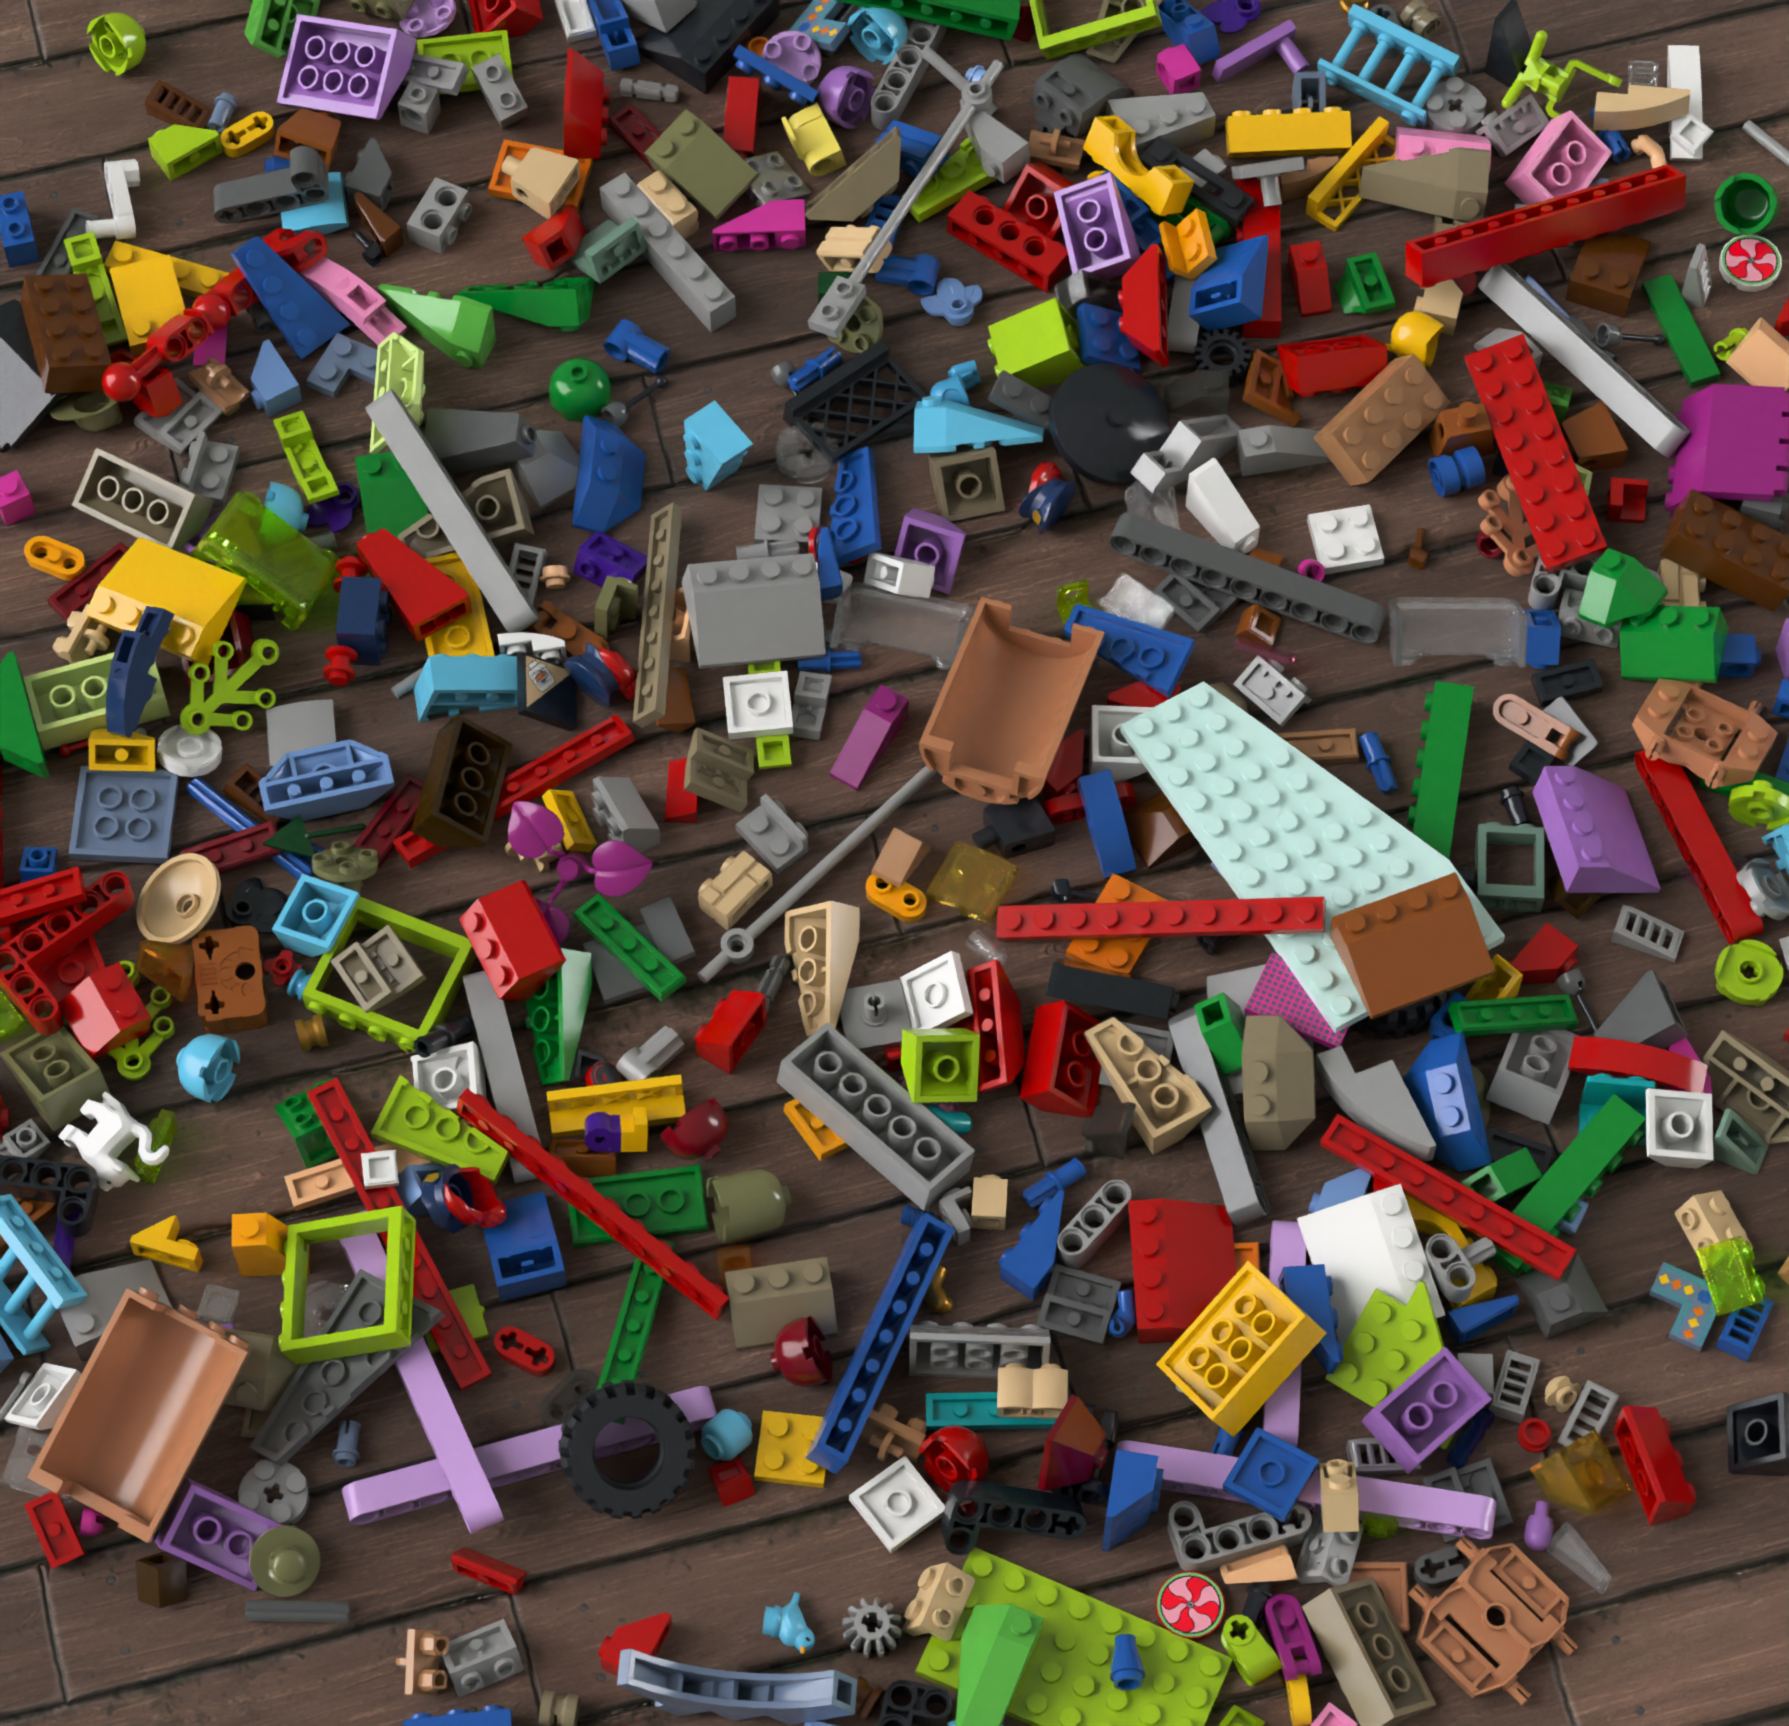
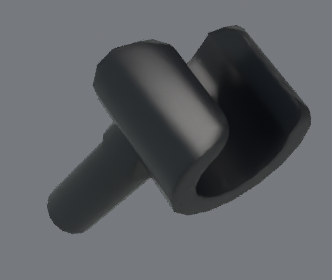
(372, 254)
(1061, 892)

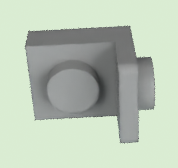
(954, 1213)

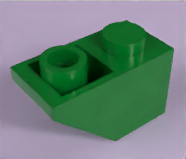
(1223, 1030)
(1505, 1176)

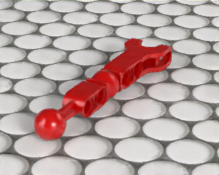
(208, 314)

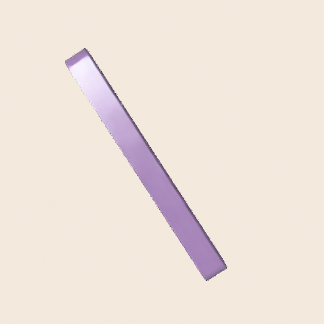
(434, 1407)
(506, 1462)
(1414, 1505)

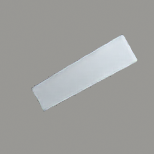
(1685, 73)

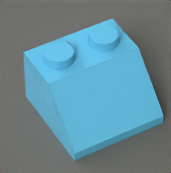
(314, 916)

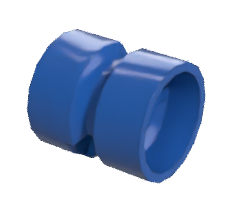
(1462, 470)

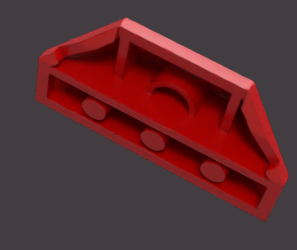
(1145, 305)
(998, 1022)

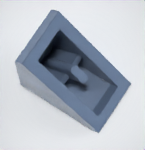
(1309, 90)

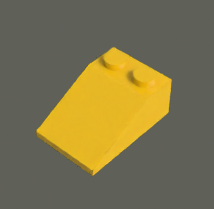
(146, 298)

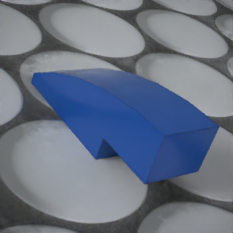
(614, 33)
(1106, 823)

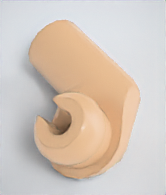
(1651, 148)

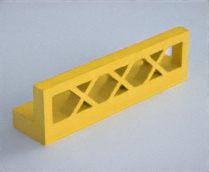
(1342, 176)
(572, 1106)

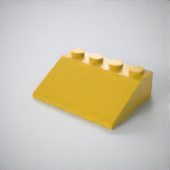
(170, 580)
(1240, 1349)

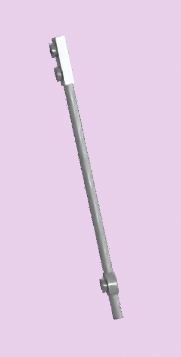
(846, 294)
(746, 937)

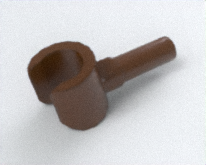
(1418, 556)

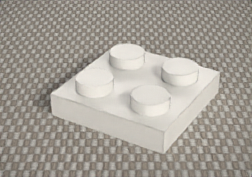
(1345, 539)
(758, 705)
(937, 993)
(897, 1504)

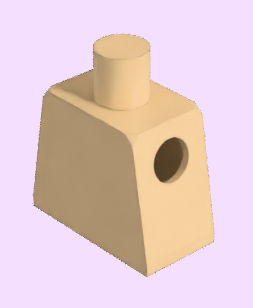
(542, 179)

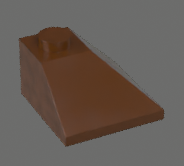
(1157, 830)

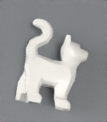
(108, 1139)

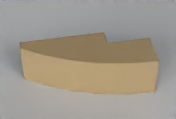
(1640, 107)

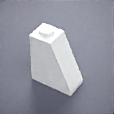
(1220, 508)

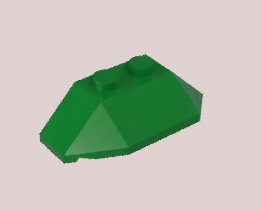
(18, 729)

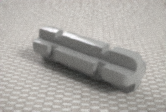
(649, 90)

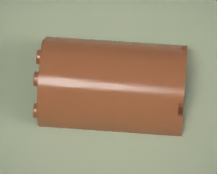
(1006, 706)
(140, 1411)

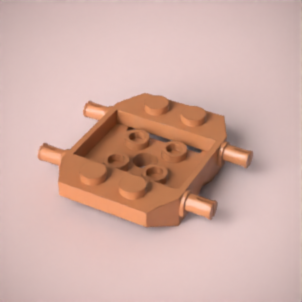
(1708, 719)
(1531, 1610)

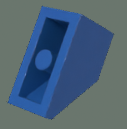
(1542, 638)

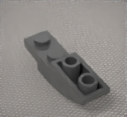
(1022, 400)

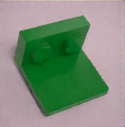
(306, 1129)

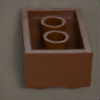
(1608, 272)

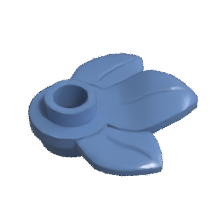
(953, 301)

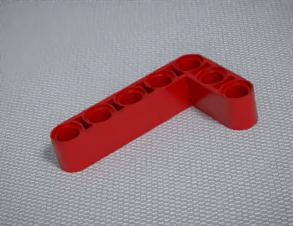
(56, 944)

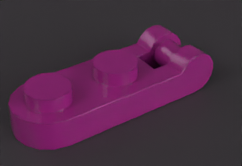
(1291, 1637)

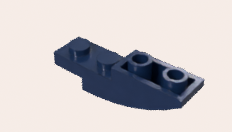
(128, 680)

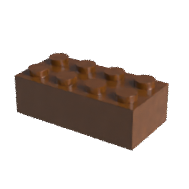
(65, 332)
(1729, 549)

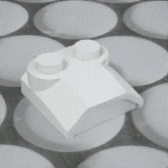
(450, 1073)

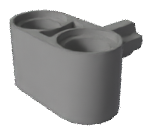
(1457, 1264)

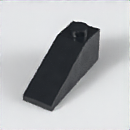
(1508, 45)

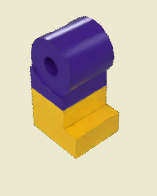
(617, 1132)

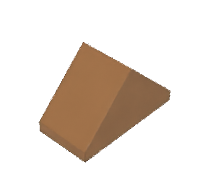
(900, 857)

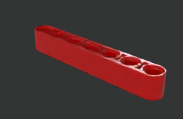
(1700, 847)

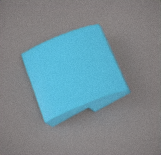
(322, 217)

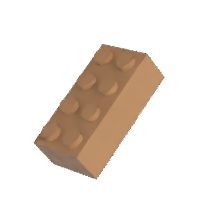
(1382, 420)

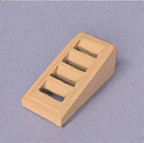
(1265, 1566)

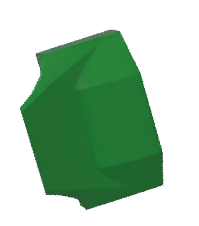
(1364, 286)

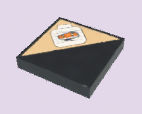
(546, 692)

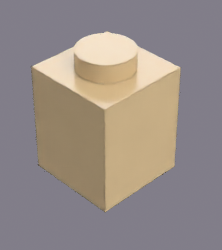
(989, 1202)

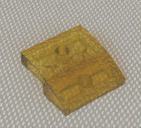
(972, 881)

